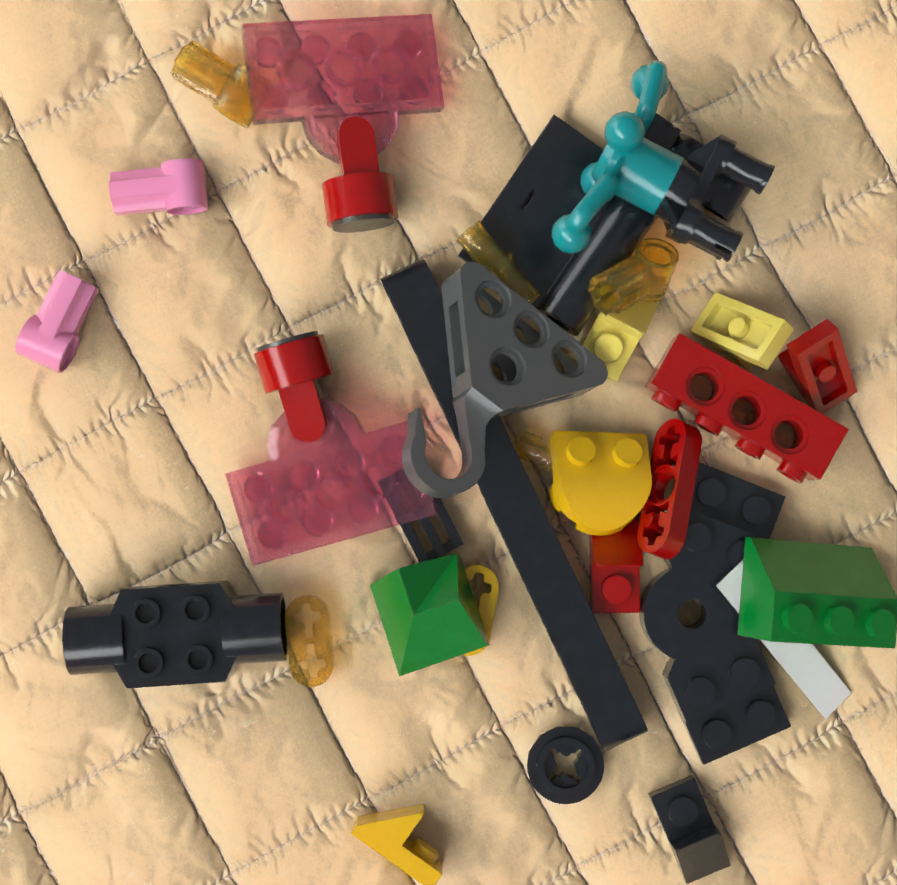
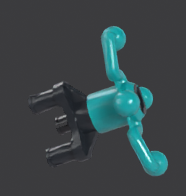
(658, 178)

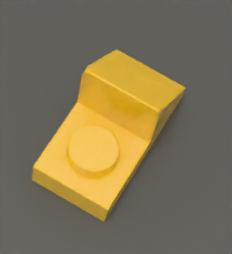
(388, 835)

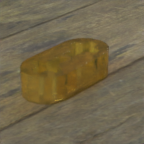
(298, 642)

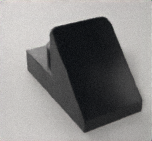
(690, 829)

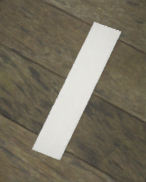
(799, 660)

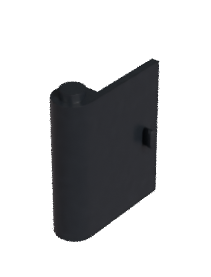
(554, 176)

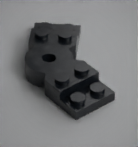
(712, 672)

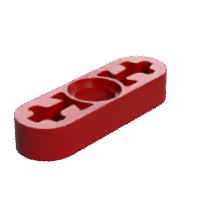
(681, 446)

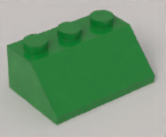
(816, 595)

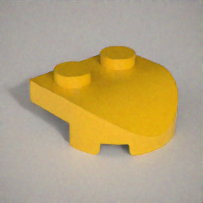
(599, 478)

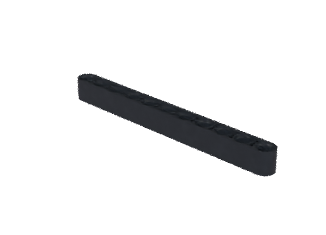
(523, 525)

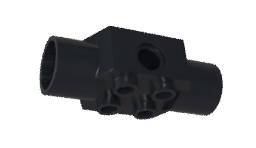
(175, 634)

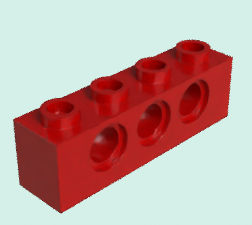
(815, 434)

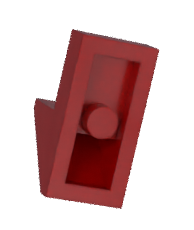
(819, 367)
(615, 571)

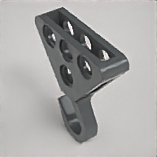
(527, 368)

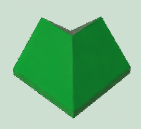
(429, 613)

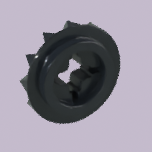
(564, 787)

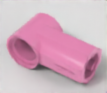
(172, 188)
(53, 333)

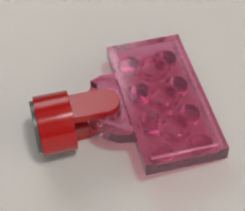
(347, 90)
(323, 469)

